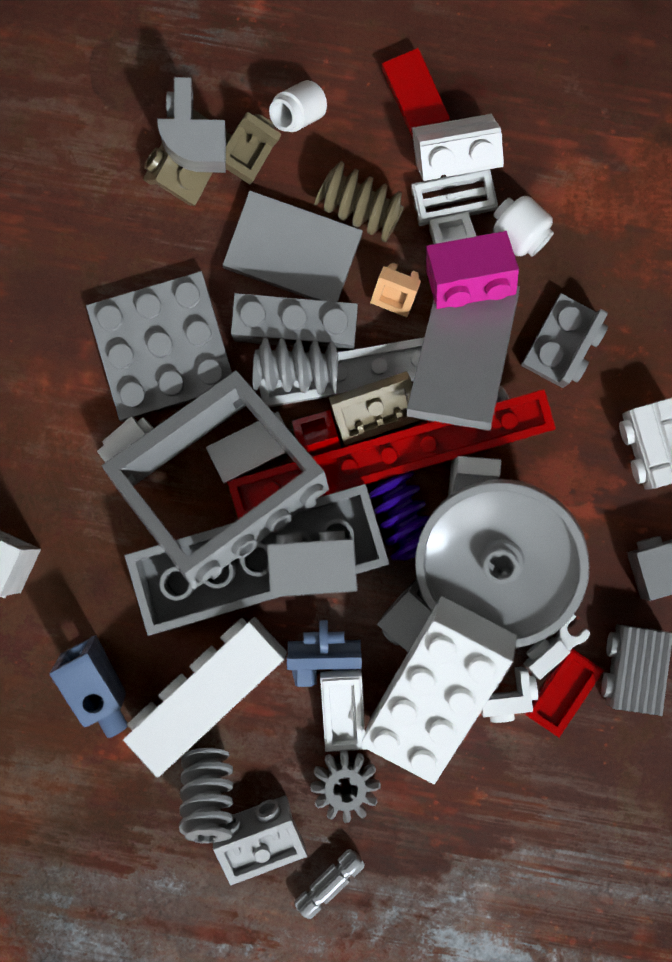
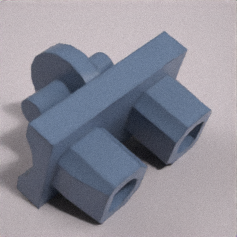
(321, 652)

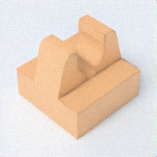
(396, 290)

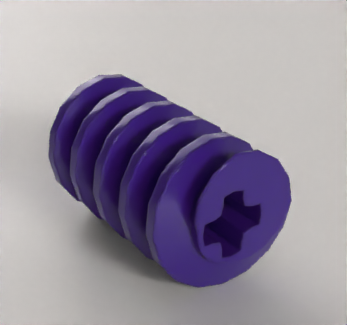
(401, 514)

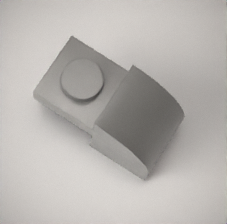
(189, 141)

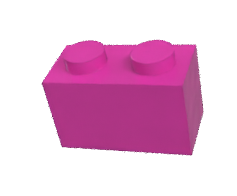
(472, 270)

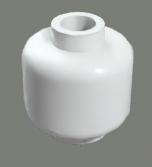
(525, 223)

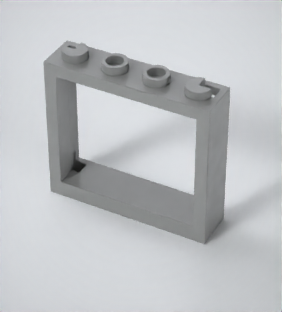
(181, 432)

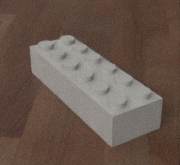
(171, 602)

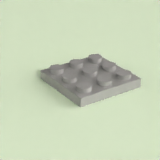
(159, 345)

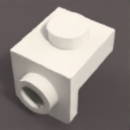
(504, 705)

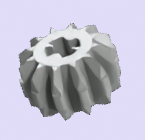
(333, 794)

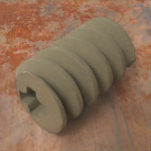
(361, 201)

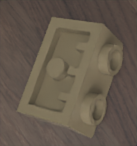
(373, 409)

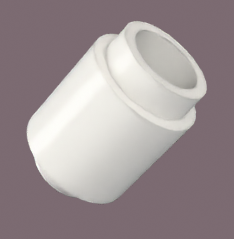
(298, 106)
(123, 437)

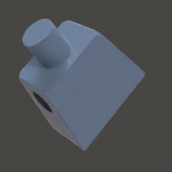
(87, 672)

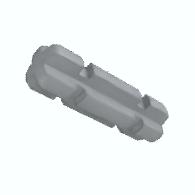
(329, 884)

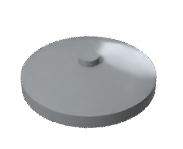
(505, 557)

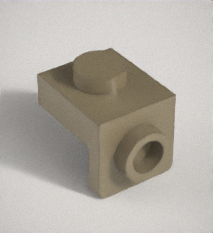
(250, 146)

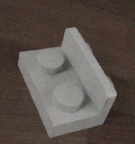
(564, 341)
(260, 841)

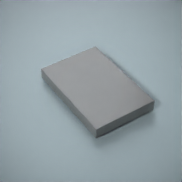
(292, 248)

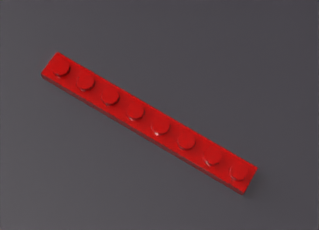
(403, 451)

